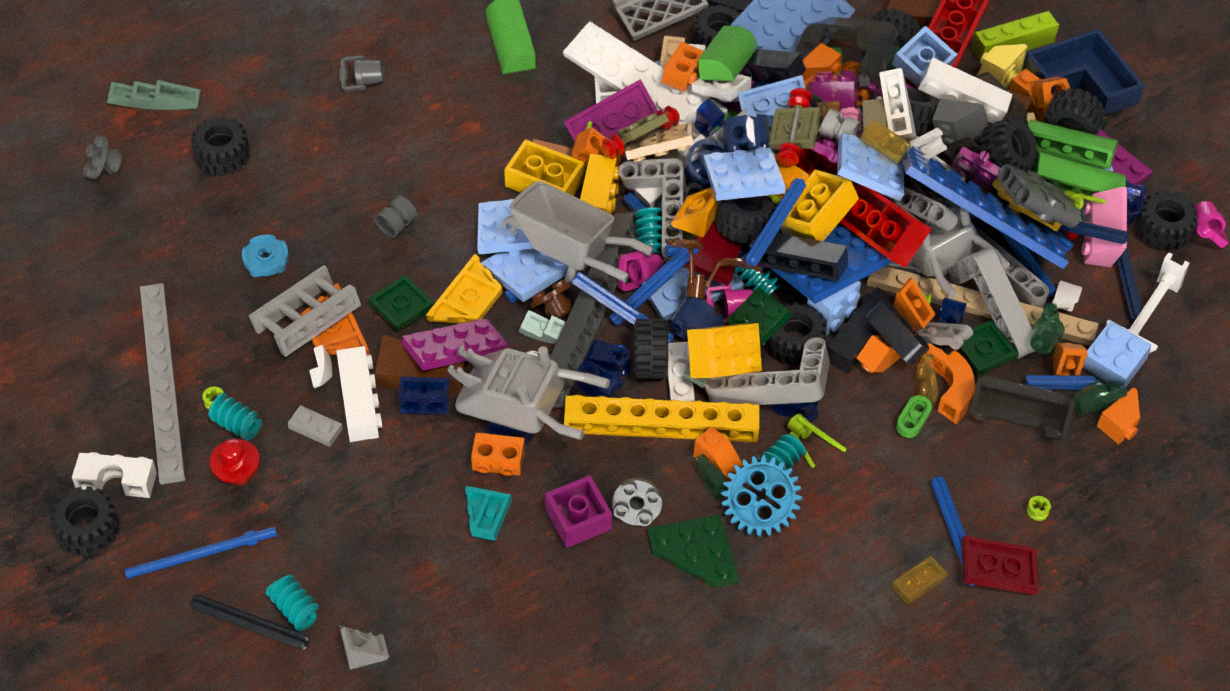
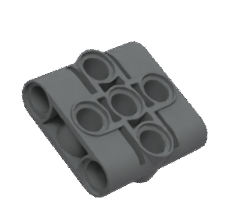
(1038, 196)

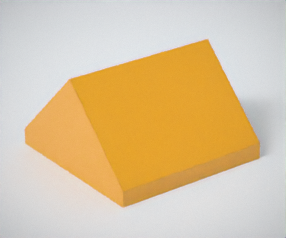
(697, 213)

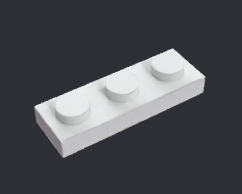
(678, 362)

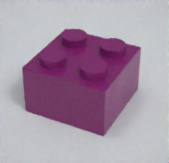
(836, 87)
(578, 511)

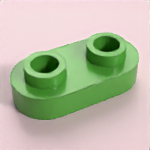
(913, 418)

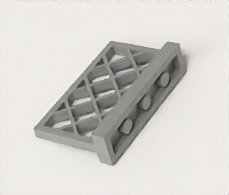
(624, 6)

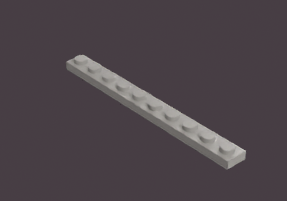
(162, 384)

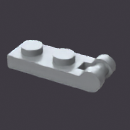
(946, 334)

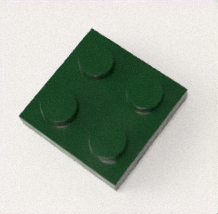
(401, 303)
(763, 310)
(987, 348)

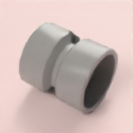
(835, 124)

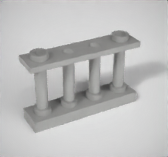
(312, 323)

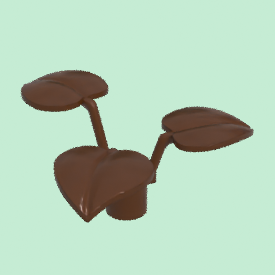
(696, 282)

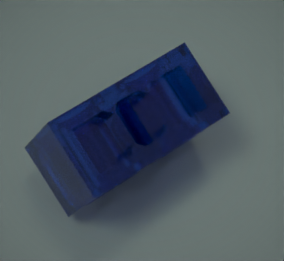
(424, 395)

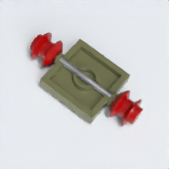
(794, 127)
(617, 144)

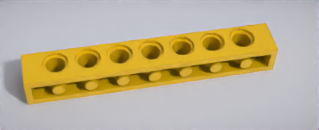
(652, 425)

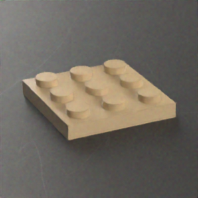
(660, 141)

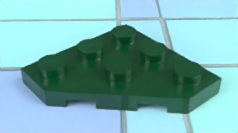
(696, 549)

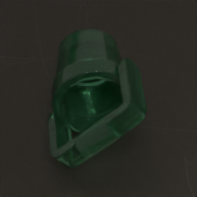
(1047, 330)
(1096, 396)

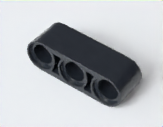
(897, 331)

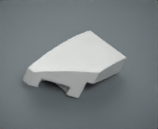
(1067, 295)
(324, 370)

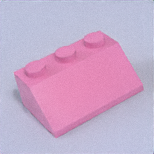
(1111, 214)

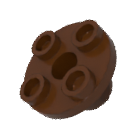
(555, 302)

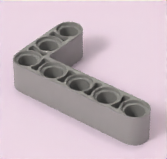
(661, 179)
(927, 209)
(1024, 283)
(998, 295)
(778, 386)

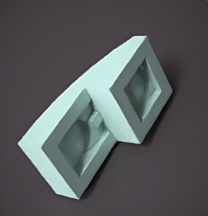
(542, 328)

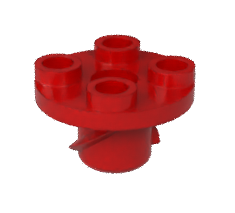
(234, 461)

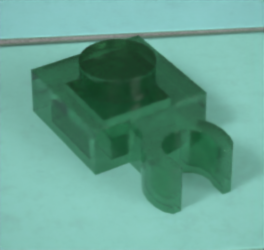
(711, 477)

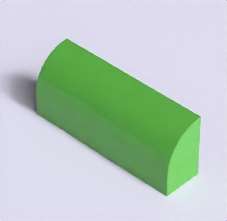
(510, 36)
(727, 54)
(1074, 144)
(1076, 175)

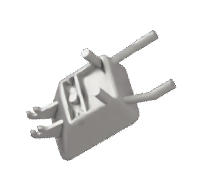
(567, 229)
(947, 247)
(516, 389)

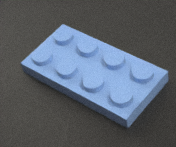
(673, 292)

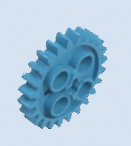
(749, 514)

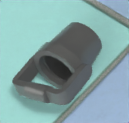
(366, 72)

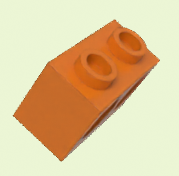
(682, 67)
(1043, 93)
(589, 143)
(498, 448)

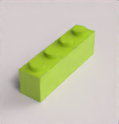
(1031, 31)

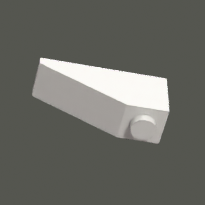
(897, 104)

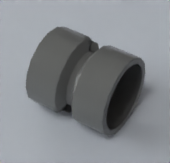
(395, 218)

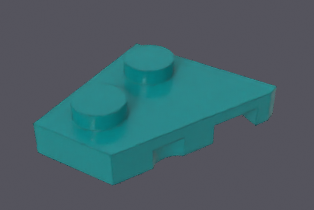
(486, 511)

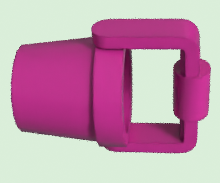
(1211, 224)
(639, 267)
(731, 298)

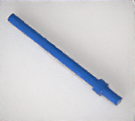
(250, 538)

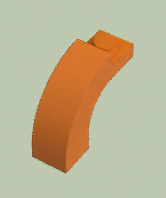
(960, 379)

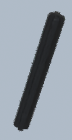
(250, 621)

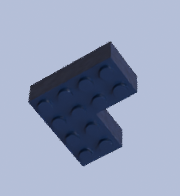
(1090, 64)

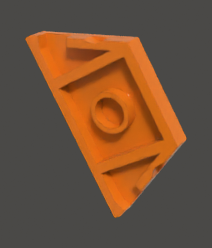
(341, 335)

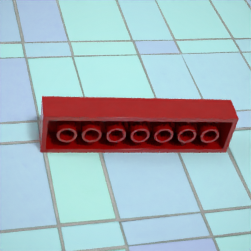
(956, 25)
(874, 215)

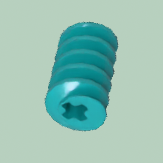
(649, 228)
(758, 280)
(235, 417)
(786, 449)
(293, 602)

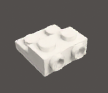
(723, 90)

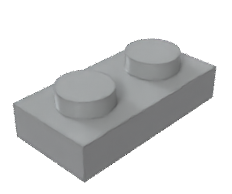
(315, 426)

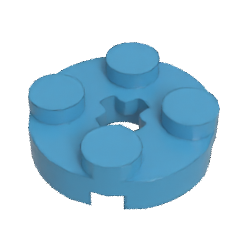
(268, 266)

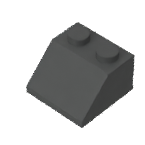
(960, 120)

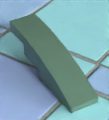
(159, 96)

